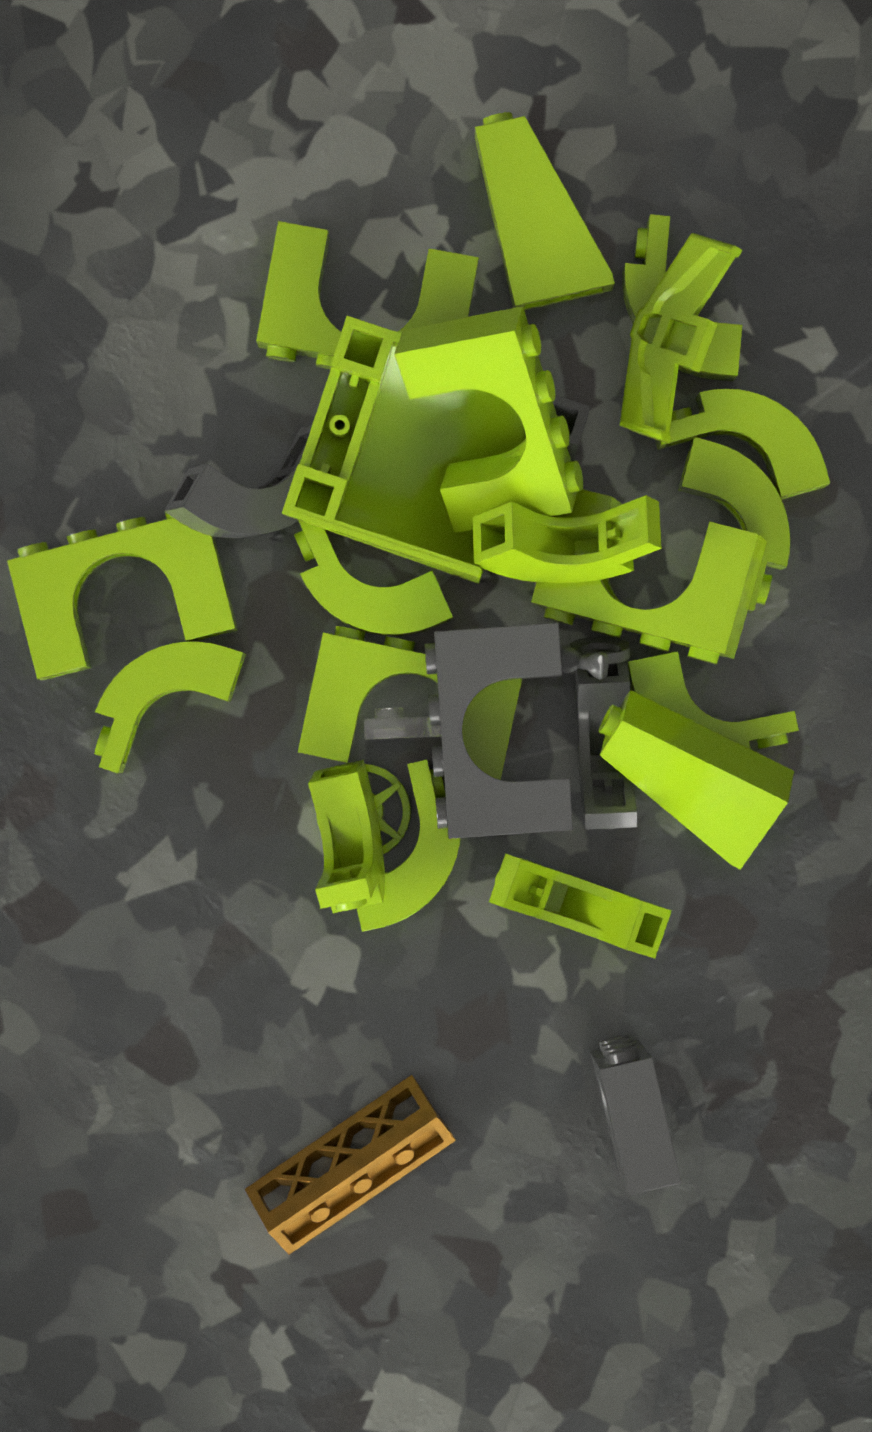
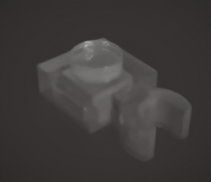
(392, 724)

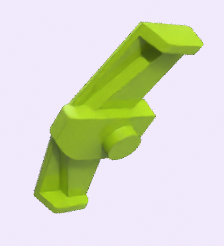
(672, 334)

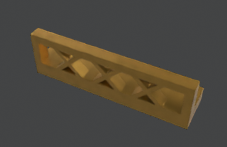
(354, 1173)

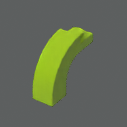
(640, 282)
(764, 424)
(748, 494)
(562, 549)
(372, 609)
(156, 673)
(663, 682)
(350, 838)
(427, 867)
(580, 905)

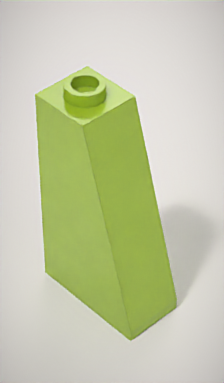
(537, 226)
(697, 775)

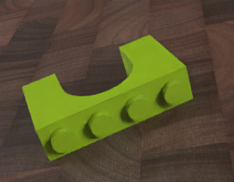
(292, 310)
(497, 356)
(51, 580)
(704, 617)
(352, 668)

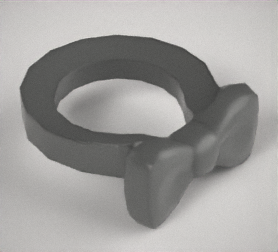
(596, 663)

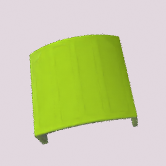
(381, 458)

